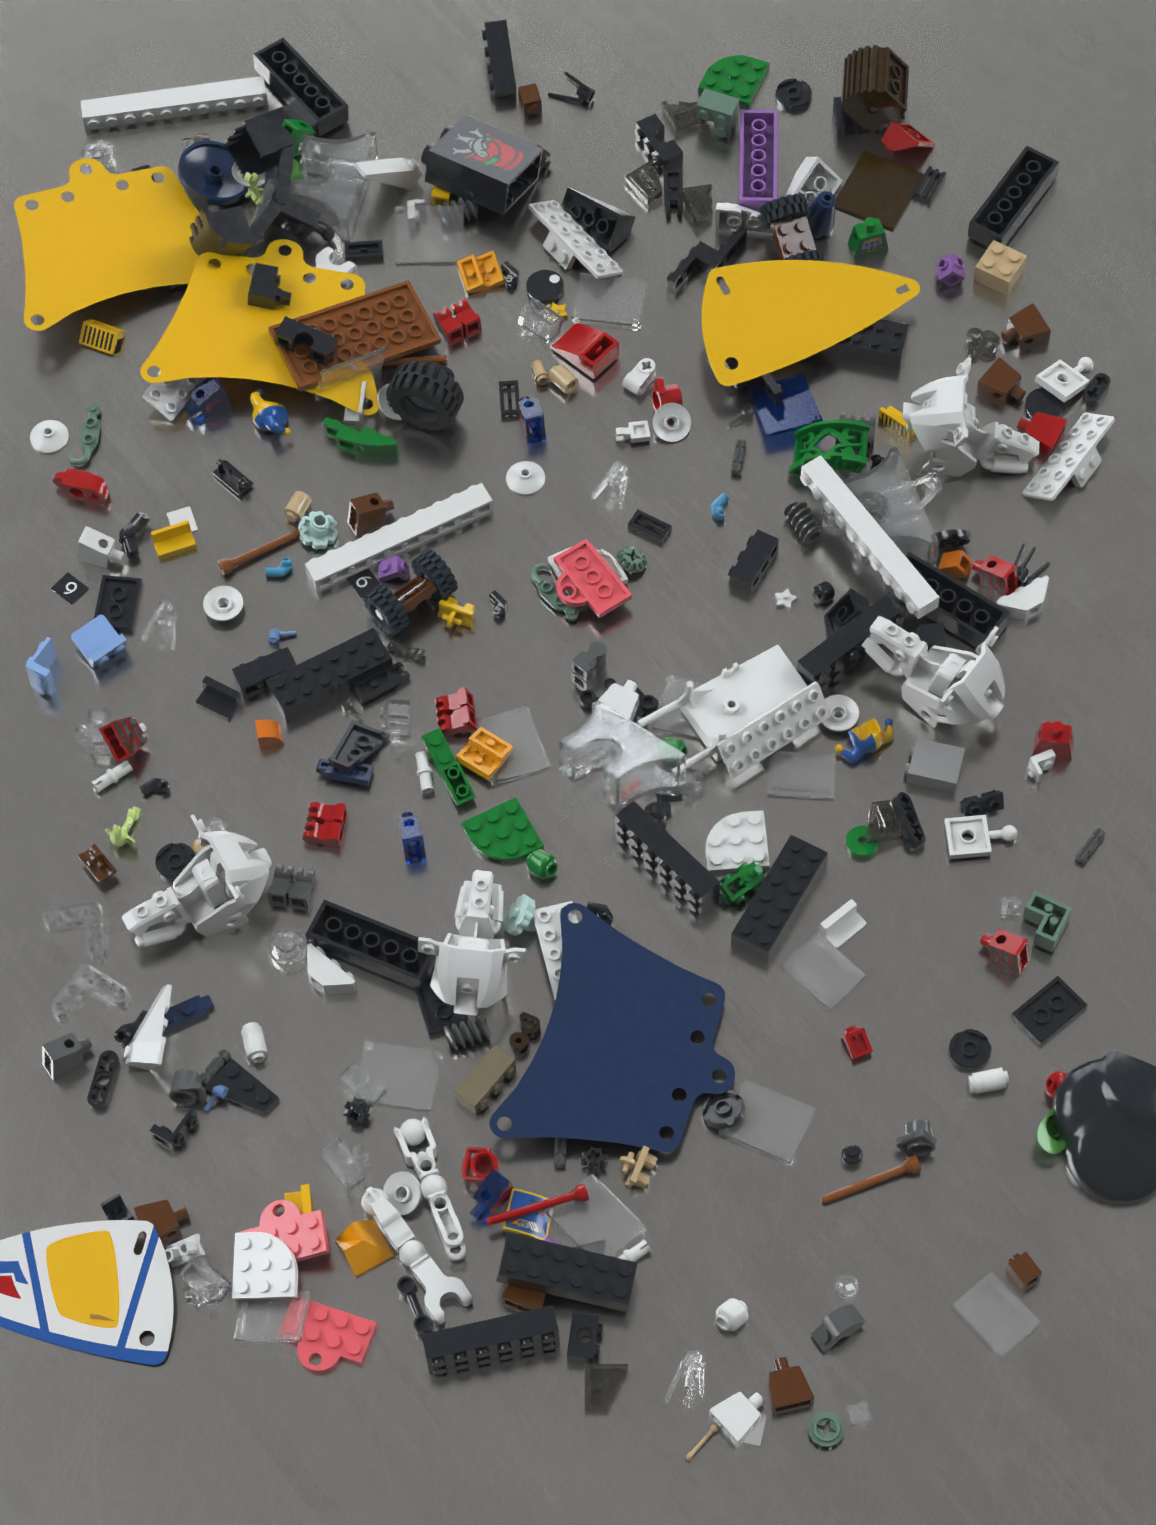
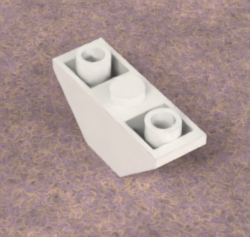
(1026, 600)
(327, 973)

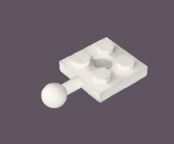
(1052, 378)
(978, 828)

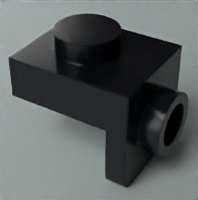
(116, 1209)

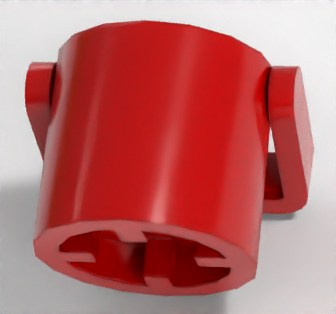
(665, 394)
(480, 1164)

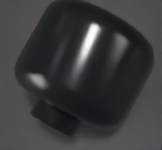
(823, 592)
(851, 1156)

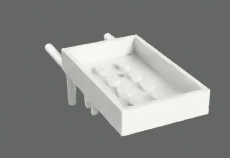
(748, 687)

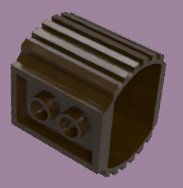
(875, 87)

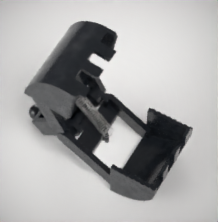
(258, 148)

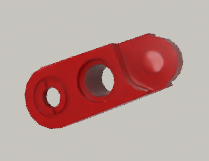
(82, 485)

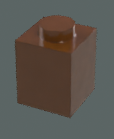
(530, 99)
(1023, 1270)

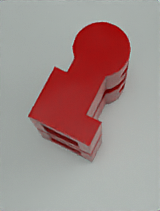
(465, 321)
(456, 713)
(325, 824)

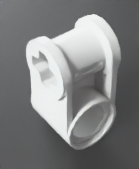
(640, 377)

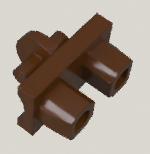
(97, 864)

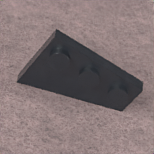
(356, 745)
(243, 1088)

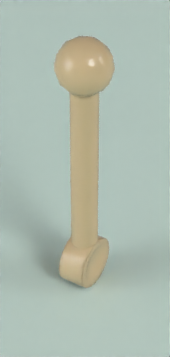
(714, 1429)

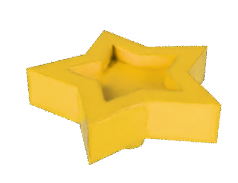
(562, 313)

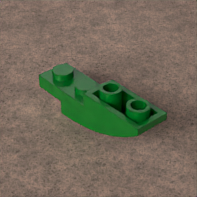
(365, 442)
(447, 767)

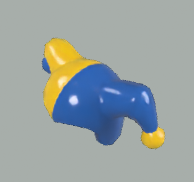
(268, 414)
(866, 739)

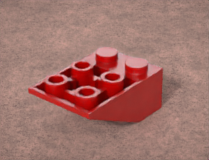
(587, 348)

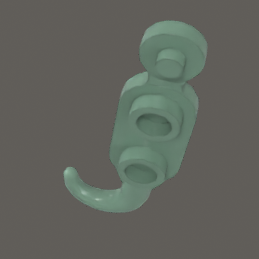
(89, 435)
(548, 592)

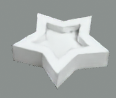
(785, 599)

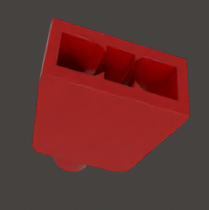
(1045, 429)
(1055, 737)

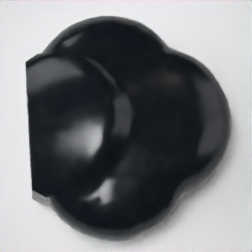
(1110, 1127)

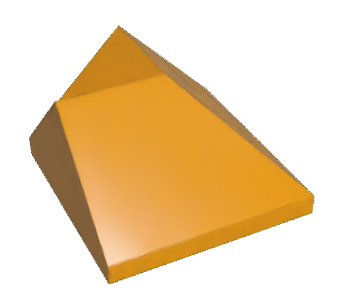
(363, 1246)

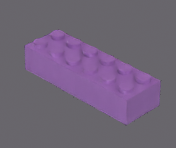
(758, 158)

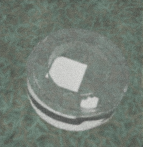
(846, 1286)

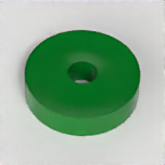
(856, 849)

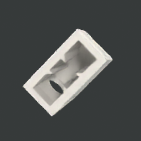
(98, 548)
(622, 699)
(737, 1416)

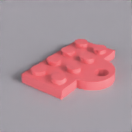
(589, 579)
(300, 1232)
(333, 1337)

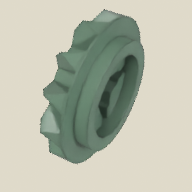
(624, 560)
(819, 1421)

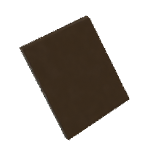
(878, 190)

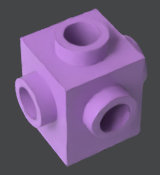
(950, 270)

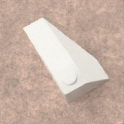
(392, 171)
(813, 179)
(733, 216)
(147, 1044)

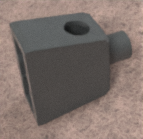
(63, 1054)

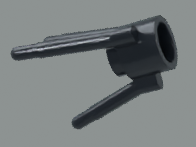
(584, 92)
(1022, 572)

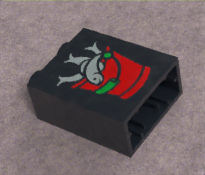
(482, 164)

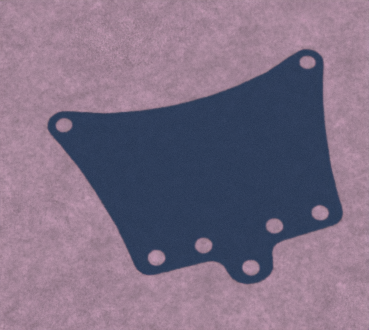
(617, 1045)

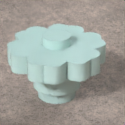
(318, 530)
(520, 916)

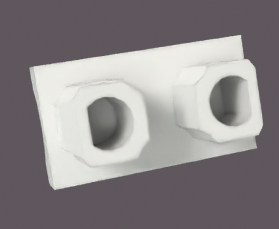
(183, 1250)

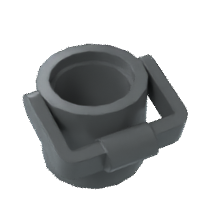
(186, 1088)
(918, 1138)

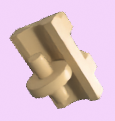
(643, 1159)

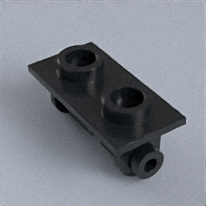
(232, 477)
(986, 803)

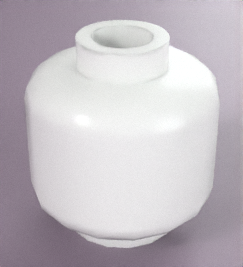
(731, 1314)

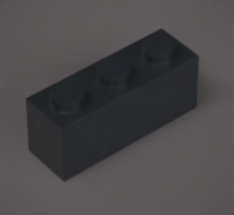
(753, 561)
(252, 675)

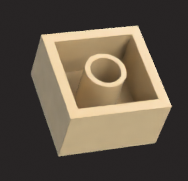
(1000, 267)

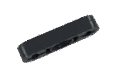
(904, 809)
(101, 1071)

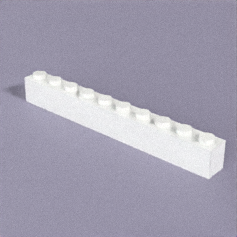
(174, 102)
(399, 536)
(869, 537)

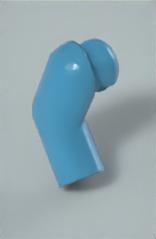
(717, 506)
(280, 571)

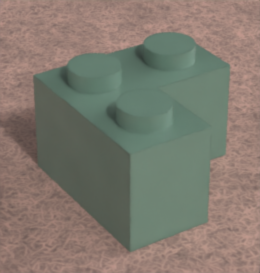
(721, 110)
(1050, 916)

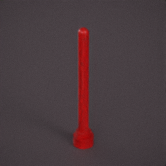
(578, 1194)

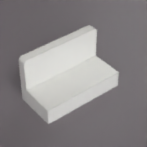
(353, 417)
(842, 925)

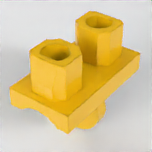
(455, 614)

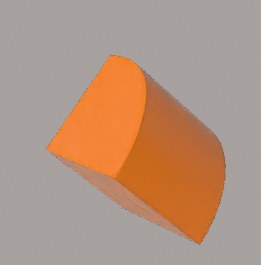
(956, 564)
(269, 733)

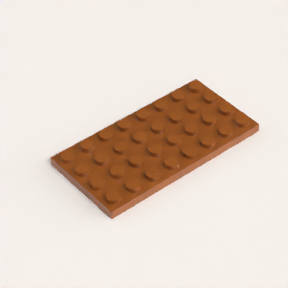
(364, 324)

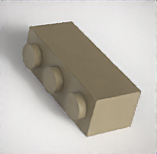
(485, 1080)

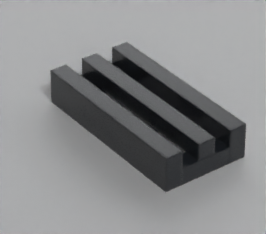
(935, 173)
(364, 254)
(510, 412)
(647, 529)

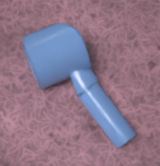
(275, 634)
(218, 1091)

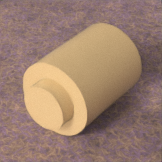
(563, 379)
(297, 506)

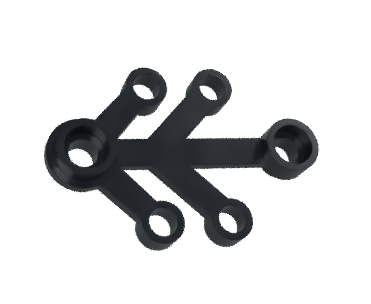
(643, 700)

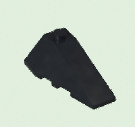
(602, 221)

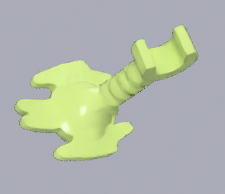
(254, 191)
(119, 836)

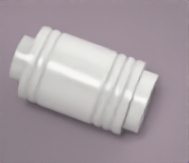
(254, 1042)
(988, 1080)

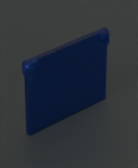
(796, 410)

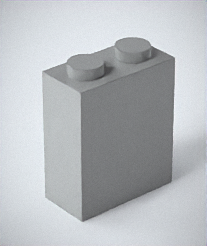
(934, 765)

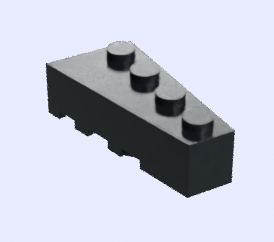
(499, 57)

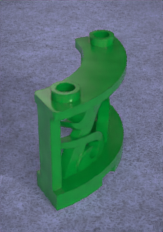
(810, 435)

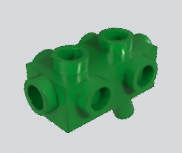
(748, 878)

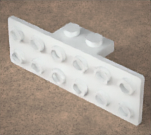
(569, 241)
(171, 395)
(1072, 459)
(774, 729)
(549, 934)

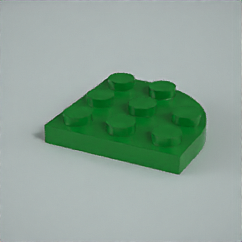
(736, 77)
(503, 832)

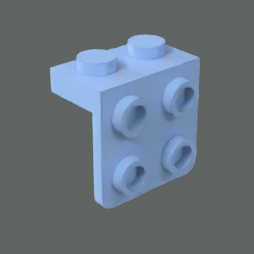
(98, 641)
(38, 668)

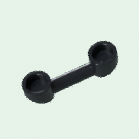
(408, 1289)

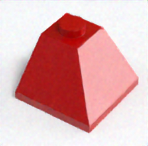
(905, 137)

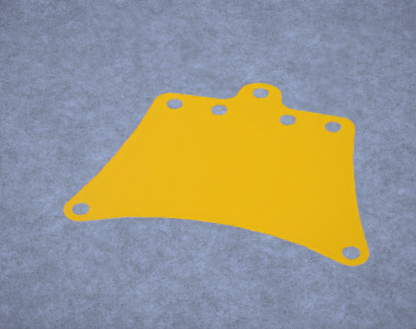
(103, 240)
(227, 338)

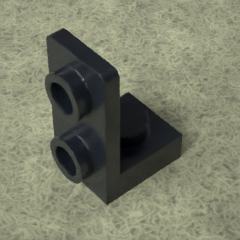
(172, 1140)

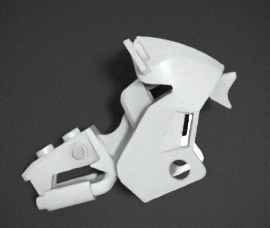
(950, 417)
(933, 672)
(199, 890)
(473, 965)

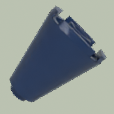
(822, 214)

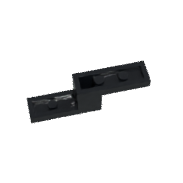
(706, 259)
(766, 381)

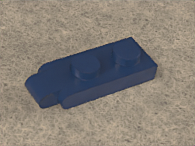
(359, 774)
(187, 1012)

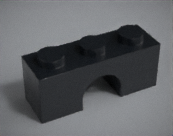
(666, 154)
(293, 332)

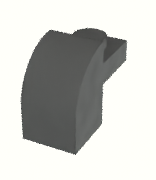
(838, 1324)

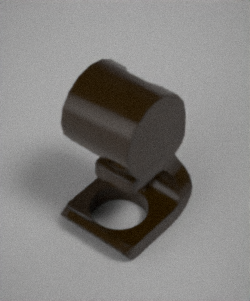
(520, 1041)

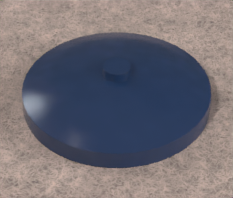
(208, 175)

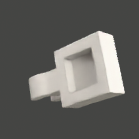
(636, 432)

